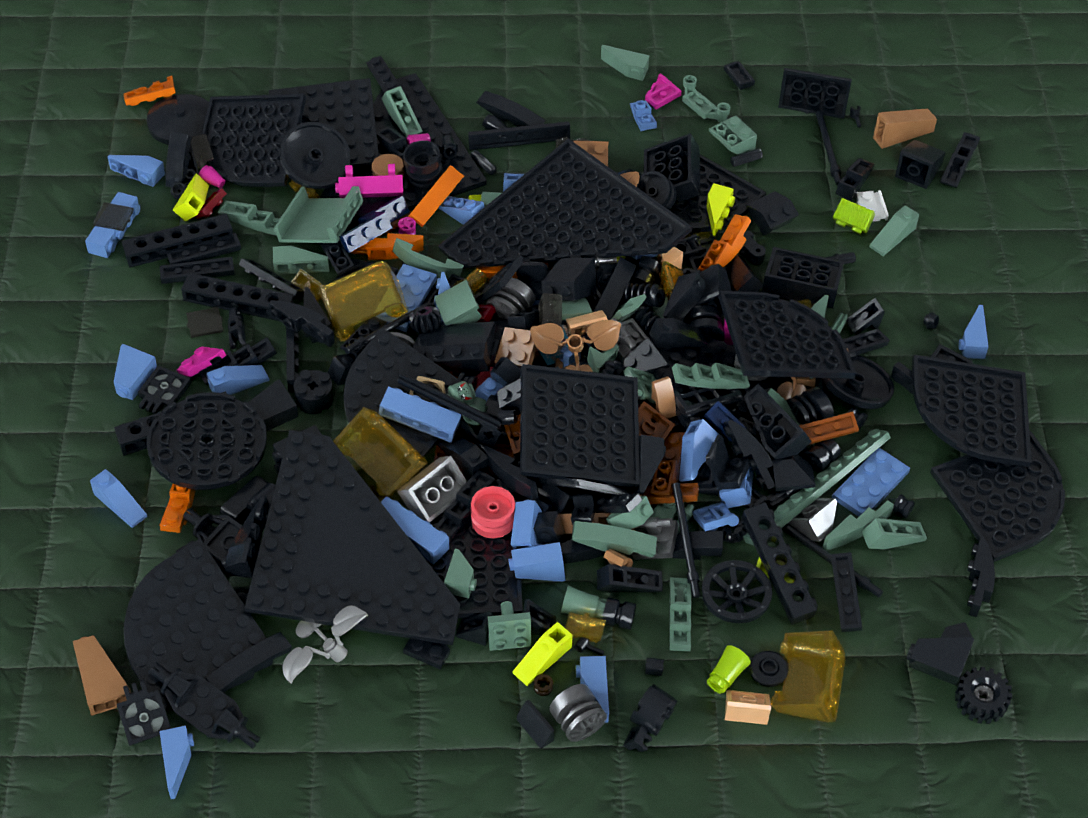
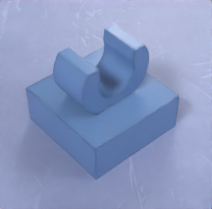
(568, 357)

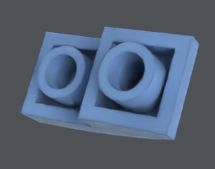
(642, 115)

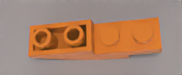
(731, 242)
(382, 247)
(179, 502)

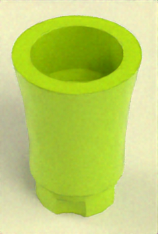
(728, 669)

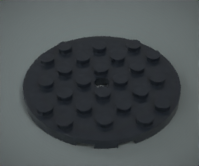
(185, 460)

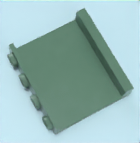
(317, 218)

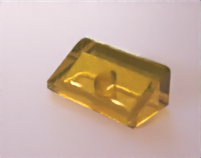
(304, 280)

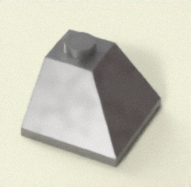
(816, 519)

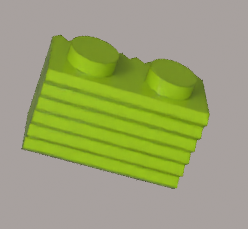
(854, 216)

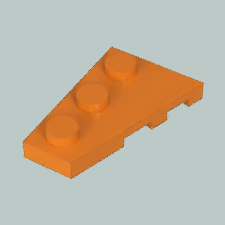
(150, 94)

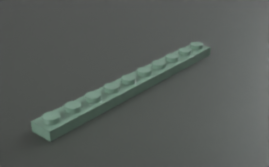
(827, 478)

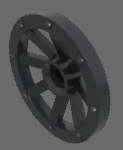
(738, 590)

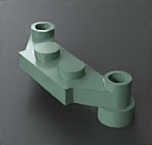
(702, 105)

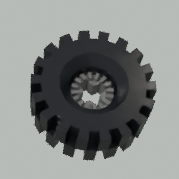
(981, 683)

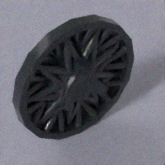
(768, 668)

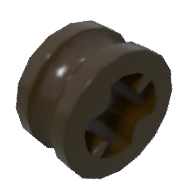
(547, 688)

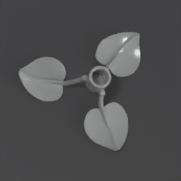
(299, 658)

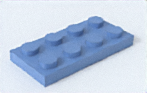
(415, 287)
(871, 482)

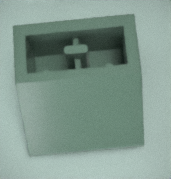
(735, 135)

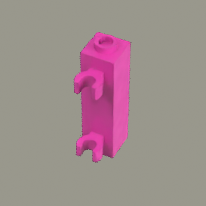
(371, 185)

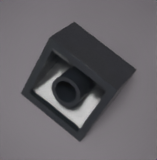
(772, 212)

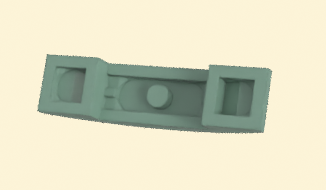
(404, 252)

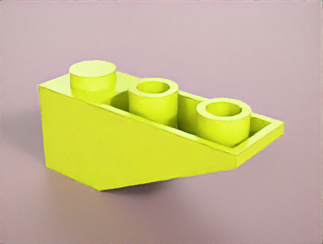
(192, 198)
(718, 205)
(544, 653)

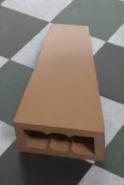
(903, 125)
(99, 676)

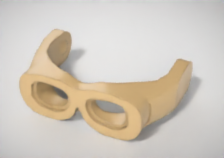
(437, 383)

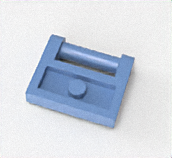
(709, 517)

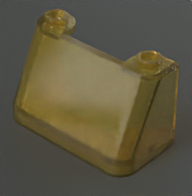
(362, 297)
(380, 451)
(813, 677)

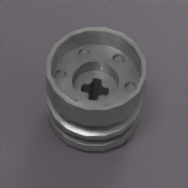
(511, 299)
(578, 712)

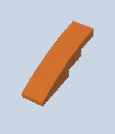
(436, 196)

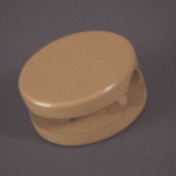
(380, 165)

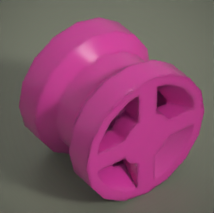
(407, 226)

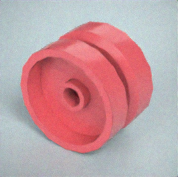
(492, 512)

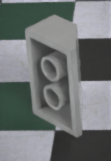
(433, 488)

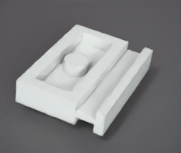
(874, 202)

